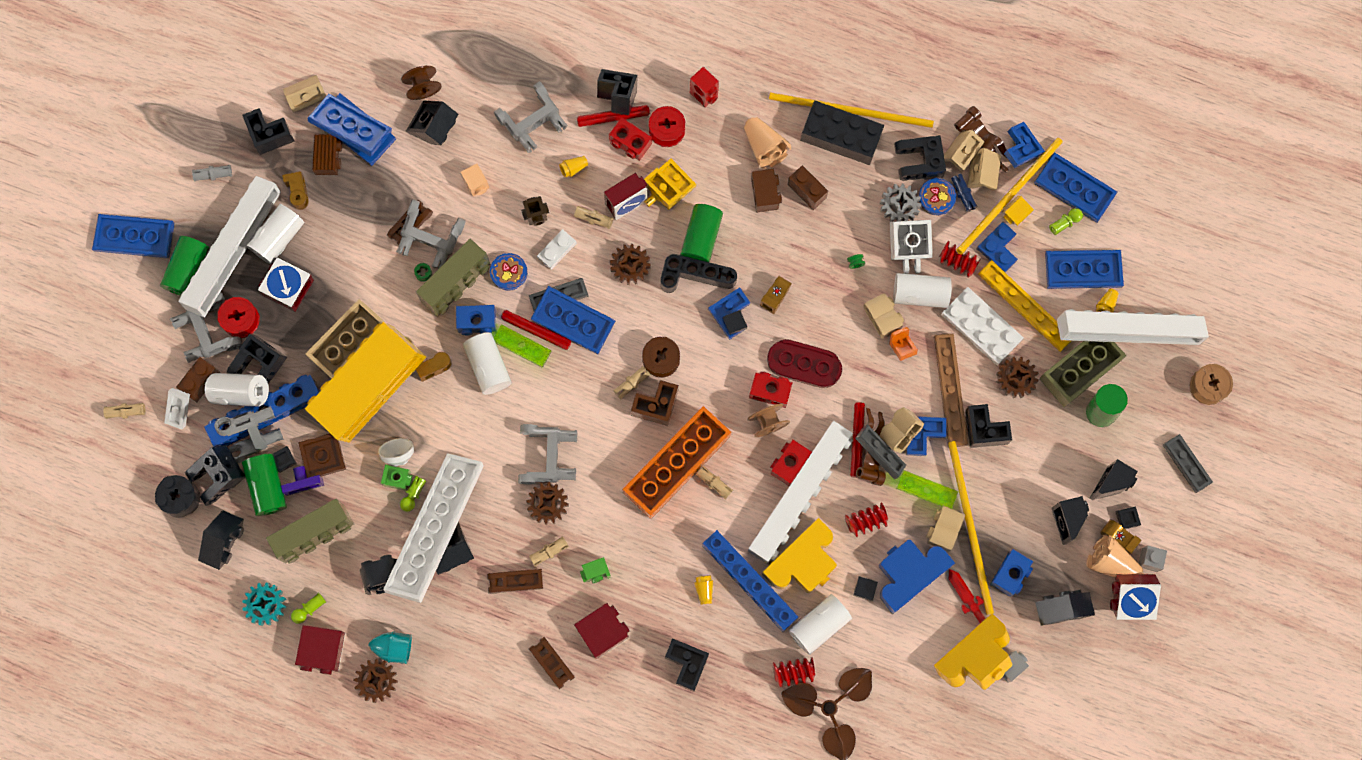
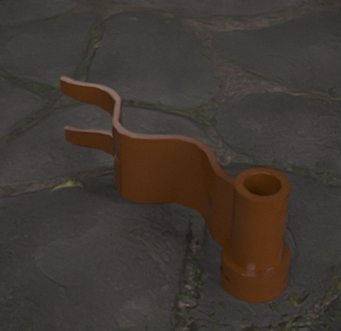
(972, 121)
(870, 467)

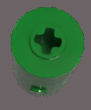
(702, 232)
(183, 264)
(1106, 405)
(264, 484)

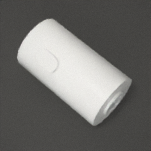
(275, 234)
(922, 290)
(487, 363)
(236, 389)
(820, 624)

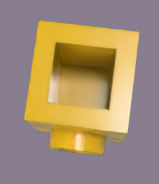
(1017, 210)

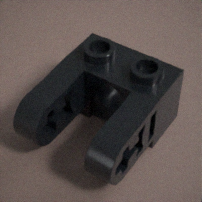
(933, 158)
(257, 348)
(222, 470)

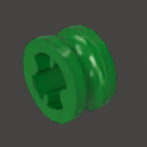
(856, 261)
(418, 269)

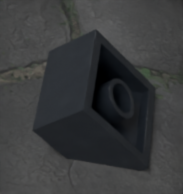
(432, 122)
(1115, 480)
(1070, 517)
(456, 552)

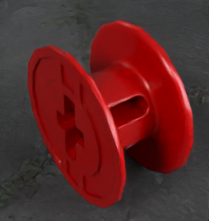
(667, 116)
(229, 313)

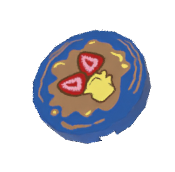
(937, 196)
(508, 271)

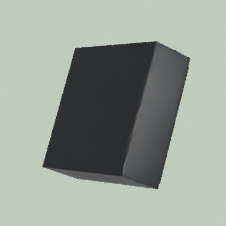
(734, 322)
(284, 459)
(1128, 518)
(865, 588)

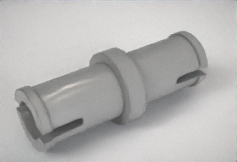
(212, 173)

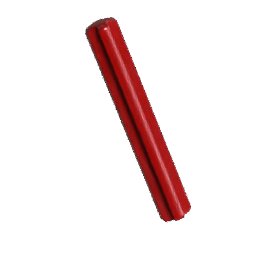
(607, 116)
(536, 329)
(857, 448)

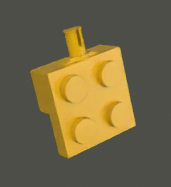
(668, 185)

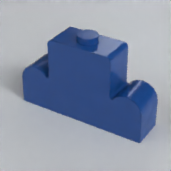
(910, 572)

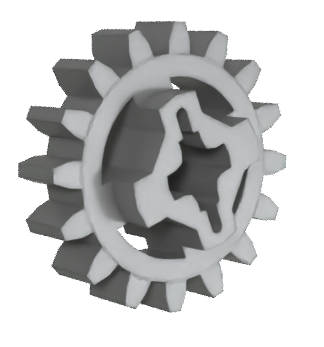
(893, 203)

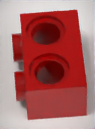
(704, 87)
(634, 135)

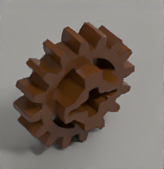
(637, 262)
(1016, 369)
(555, 496)
(378, 689)

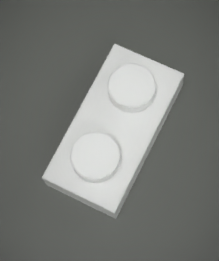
(556, 249)
(177, 408)

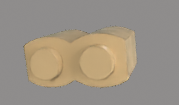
(883, 315)
(901, 429)
(945, 529)

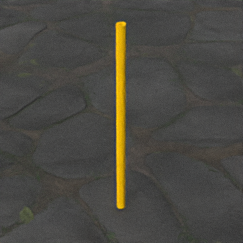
(855, 110)
(1007, 198)
(971, 528)

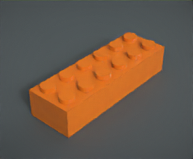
(676, 462)

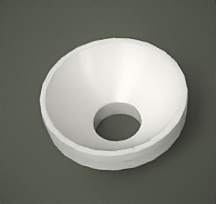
(396, 451)

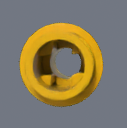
(572, 166)
(1108, 301)
(704, 589)

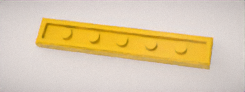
(1023, 304)

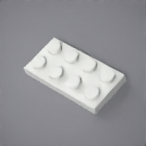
(982, 326)

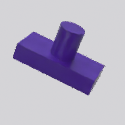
(301, 482)

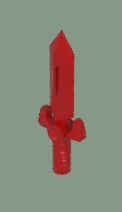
(966, 596)

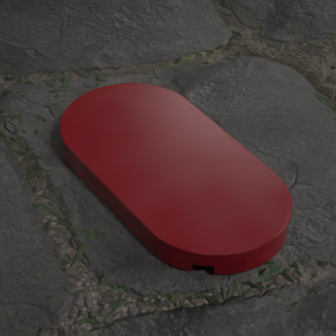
(804, 363)

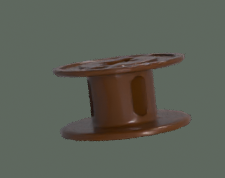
(420, 79)
(656, 347)

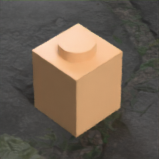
(475, 180)

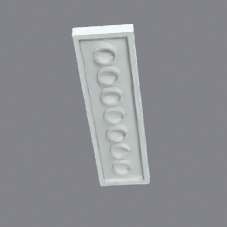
(433, 528)

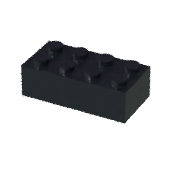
(842, 132)

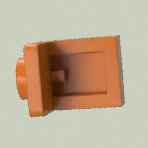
(902, 344)

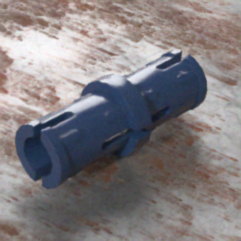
(964, 192)

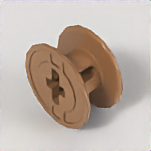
(1213, 374)
(768, 420)

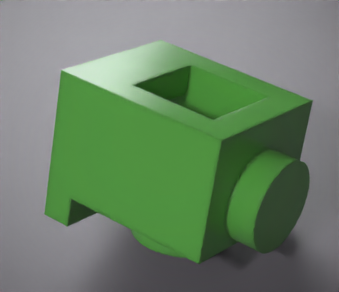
(401, 484)
(595, 571)

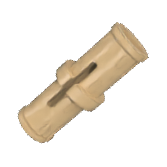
(593, 217)
(631, 382)
(124, 410)
(714, 482)
(548, 551)

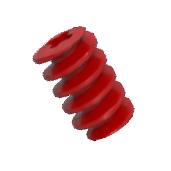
(962, 261)
(867, 519)
(794, 672)

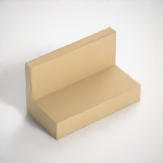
(304, 93)
(963, 149)
(984, 169)

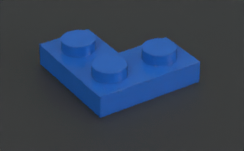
(1026, 145)
(994, 247)
(731, 303)
(933, 428)

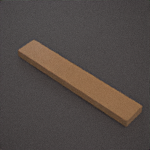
(951, 389)

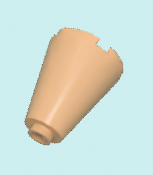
(766, 143)
(1112, 558)

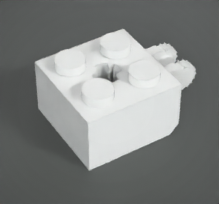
(919, 248)

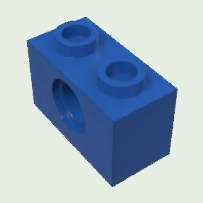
(466, 314)
(1003, 581)

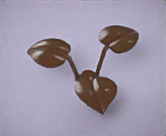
(801, 701)

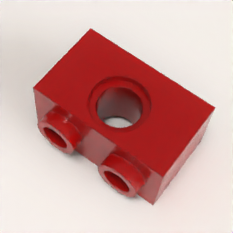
(760, 393)
(788, 473)

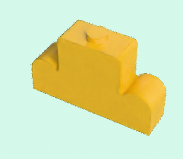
(804, 560)
(978, 656)

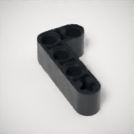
(699, 275)

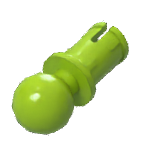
(1075, 215)
(407, 503)
(299, 615)

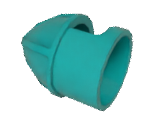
(392, 647)

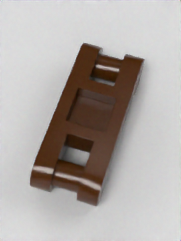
(426, 213)
(551, 662)

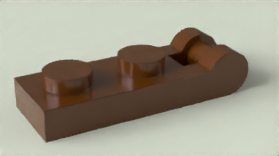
(515, 581)

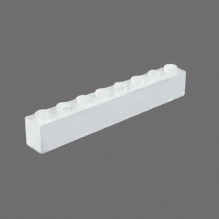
(229, 246)
(1132, 327)
(800, 491)

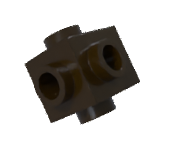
(535, 205)

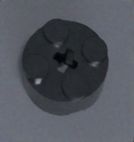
(173, 486)
(376, 573)

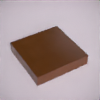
(322, 455)

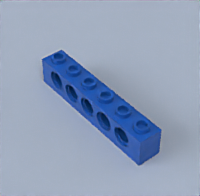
(291, 406)
(749, 581)

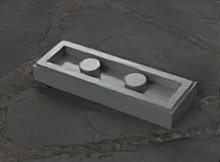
(575, 289)
(880, 451)
(1187, 463)

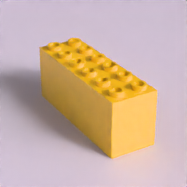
(365, 382)

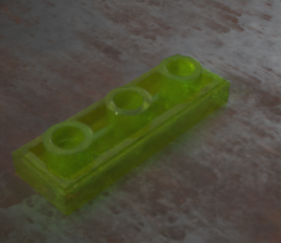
(531, 351)
(938, 493)

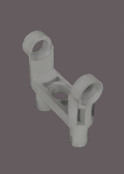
(548, 112)
(443, 246)
(207, 347)
(250, 422)
(554, 437)

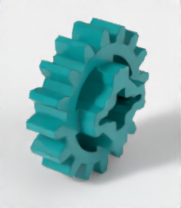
(256, 605)

